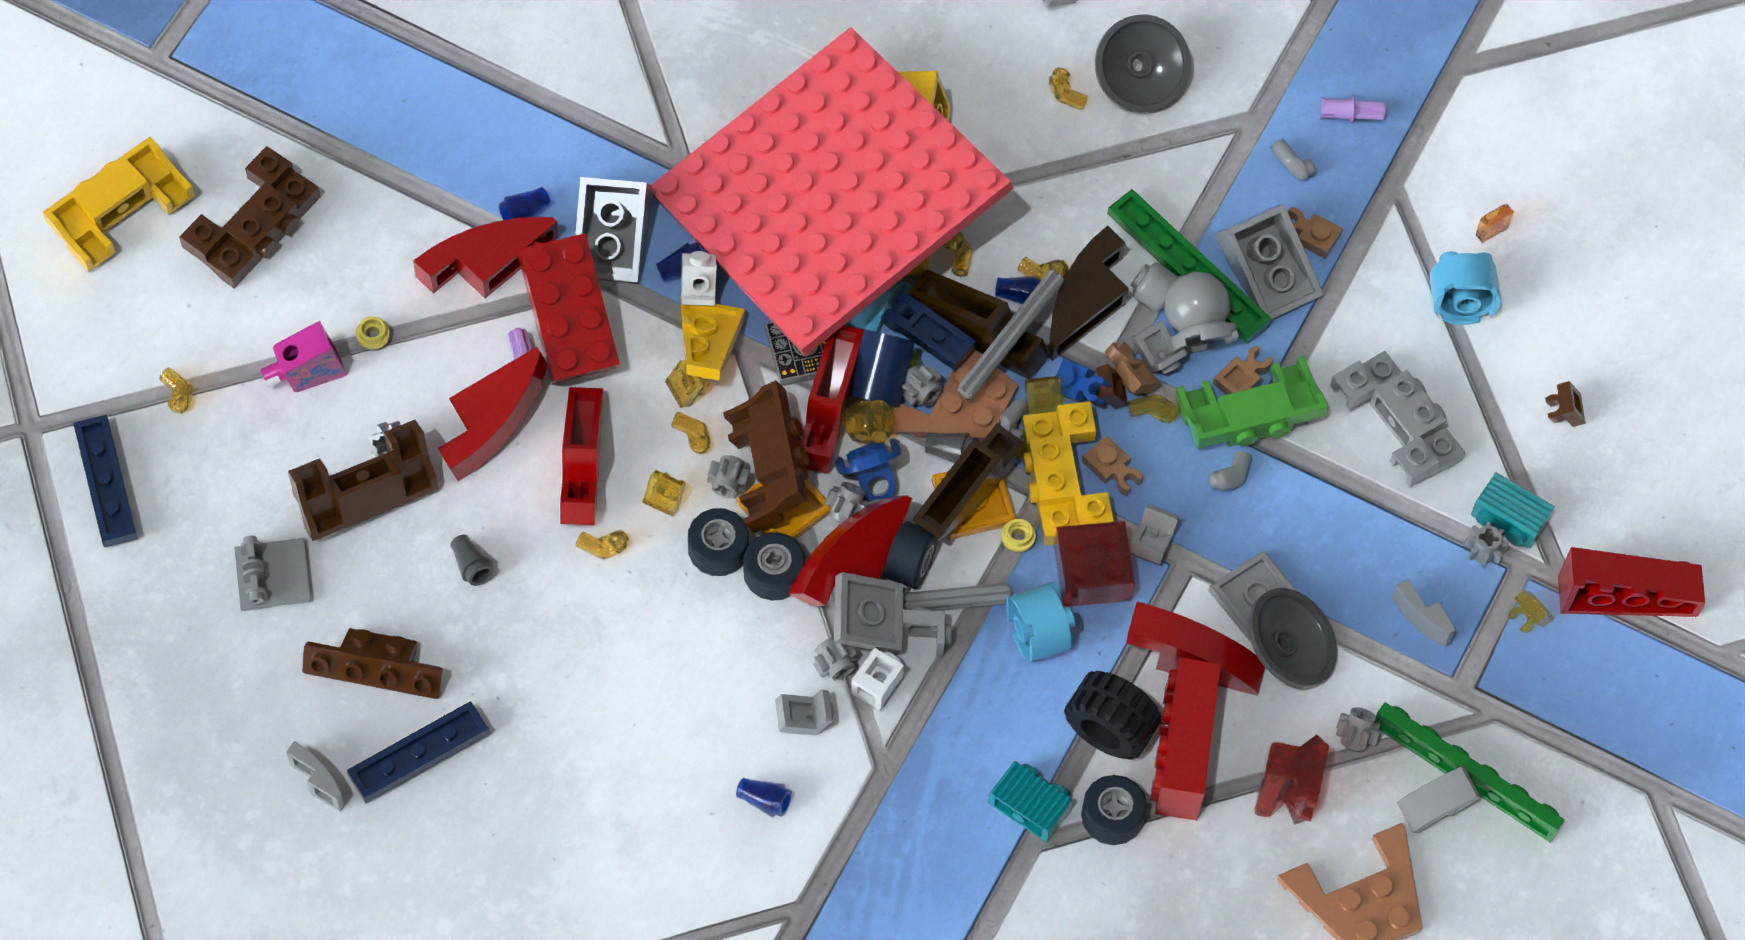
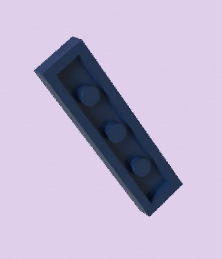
(105, 481)
(418, 752)

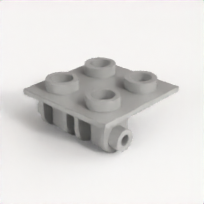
(271, 573)

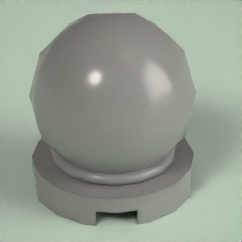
(1198, 310)

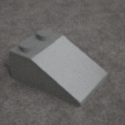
(615, 225)
(1270, 261)

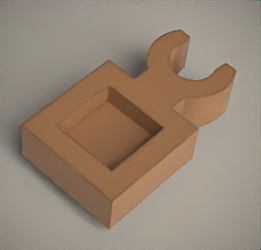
(1315, 234)
(1133, 371)
(1242, 375)
(1110, 462)

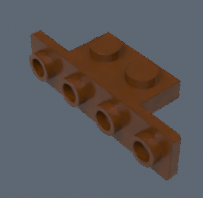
(374, 662)

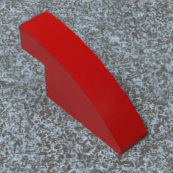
(483, 254)
(830, 397)
(493, 411)
(581, 456)
(853, 547)
(1185, 638)

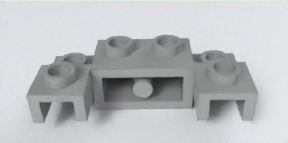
(1406, 412)

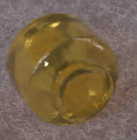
(868, 420)

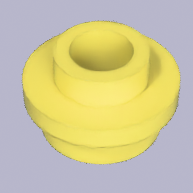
(369, 325)
(1022, 527)

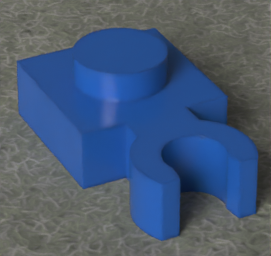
(1080, 382)

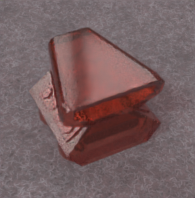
(1292, 777)

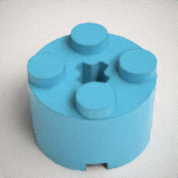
(1465, 287)
(1040, 622)

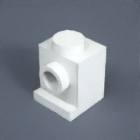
(698, 278)
(877, 665)

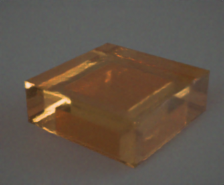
(1494, 223)

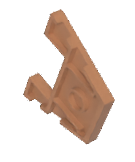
(957, 414)
(1368, 909)

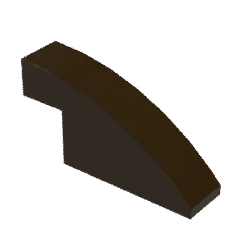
(1088, 292)
(980, 318)
(969, 481)

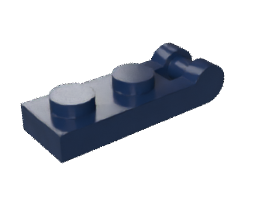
(929, 331)

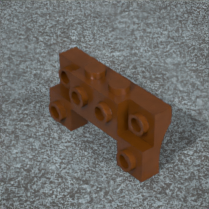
(258, 224)
(776, 455)
(366, 488)

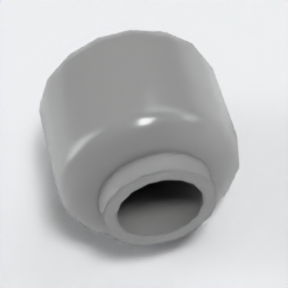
(1152, 285)

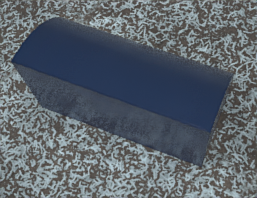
(881, 367)

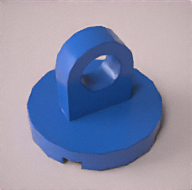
(869, 462)

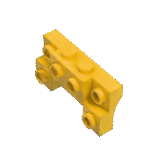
(111, 196)
(1054, 472)

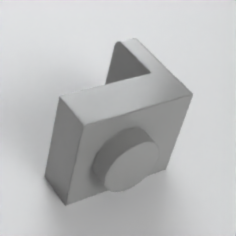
(1156, 348)
(1153, 534)
(927, 623)
(804, 713)

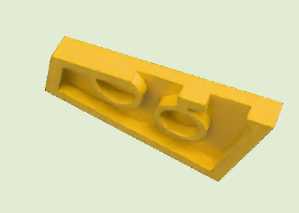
(709, 337)

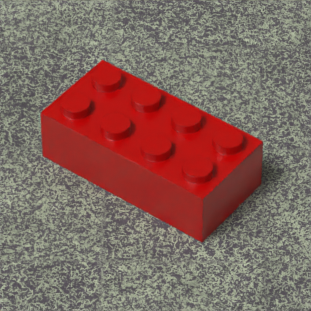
(568, 308)
(1185, 738)

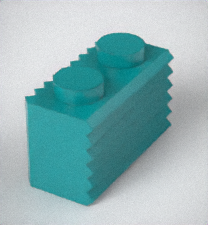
(1513, 510)
(1031, 800)

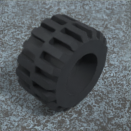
(1113, 715)

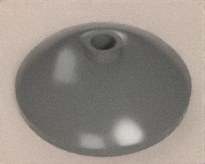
(1163, 60)
(1292, 637)

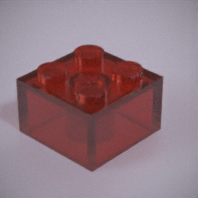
(1094, 563)

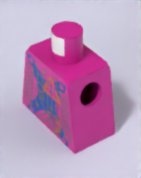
(305, 360)

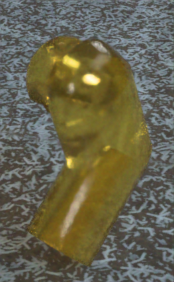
(1062, 90)
(963, 254)
(1031, 268)
(180, 390)
(1155, 406)
(696, 432)
(604, 546)

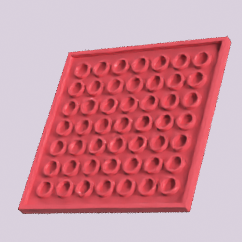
(829, 190)

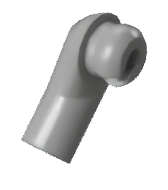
(1298, 168)
(1012, 416)
(1231, 476)

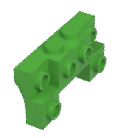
(1253, 412)

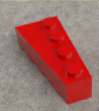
(1629, 585)

